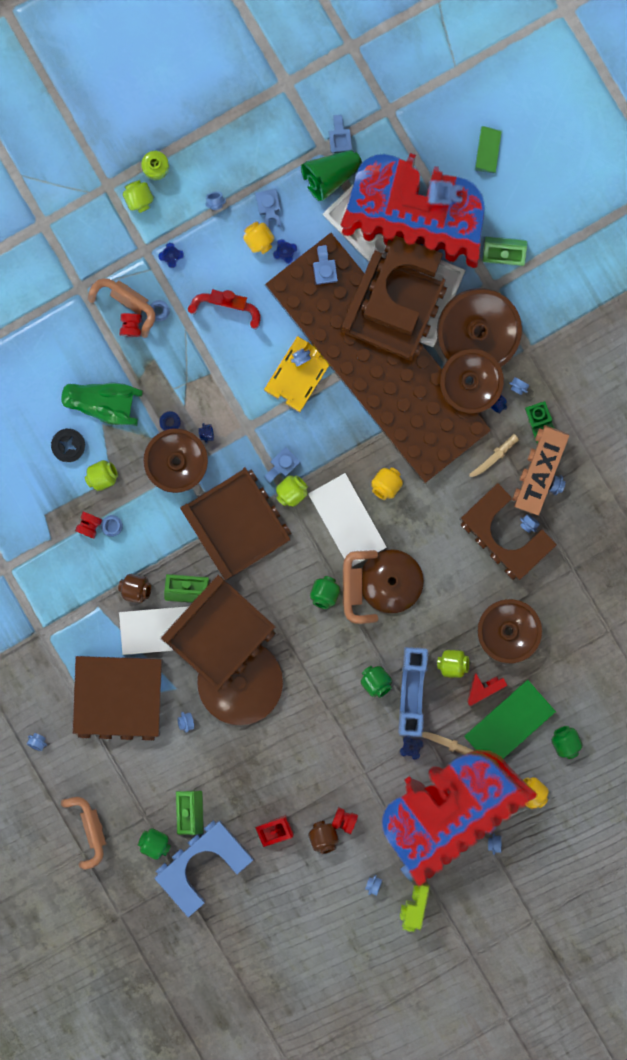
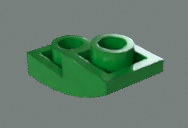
(538, 416)

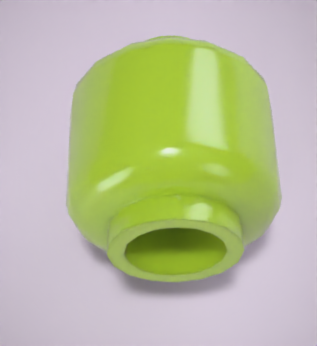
(156, 172)
(138, 196)
(101, 475)
(291, 491)
(453, 663)

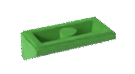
(488, 150)
(504, 251)
(184, 588)
(189, 812)

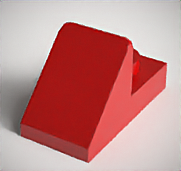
(479, 692)

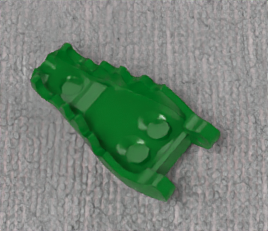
(106, 401)

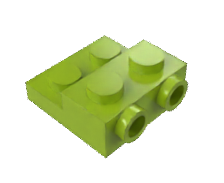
(413, 912)

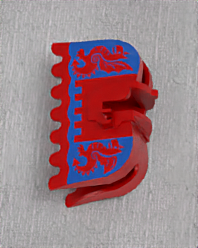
(389, 204)
(434, 826)

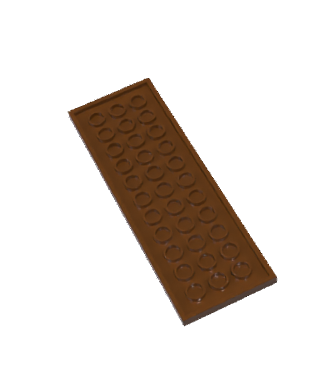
(394, 391)

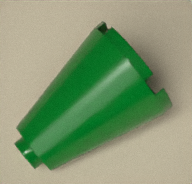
(330, 172)

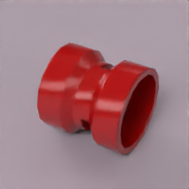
(130, 325)
(86, 528)
(348, 823)

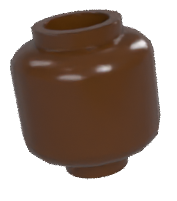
(135, 588)
(323, 837)

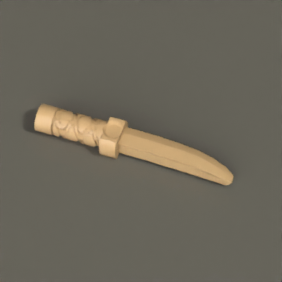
(499, 453)
(453, 745)

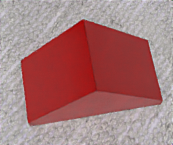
(275, 831)

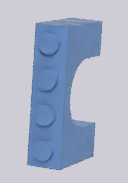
(412, 691)
(174, 877)

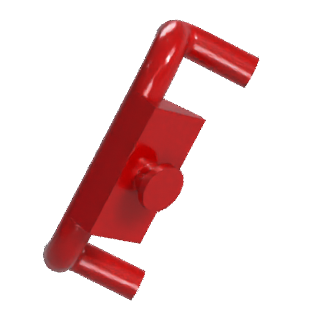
(229, 300)

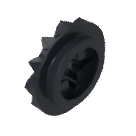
(65, 435)

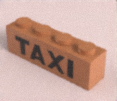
(540, 470)

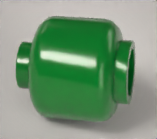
(325, 592)
(376, 681)
(567, 742)
(154, 843)

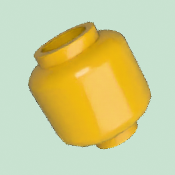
(258, 237)
(386, 483)
(541, 790)

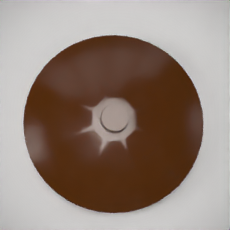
(482, 322)
(249, 695)

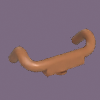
(128, 298)
(353, 586)
(93, 830)

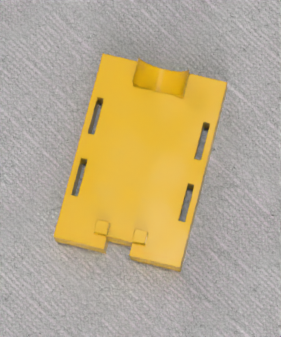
(295, 381)

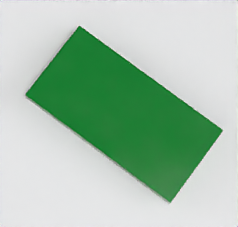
(511, 721)

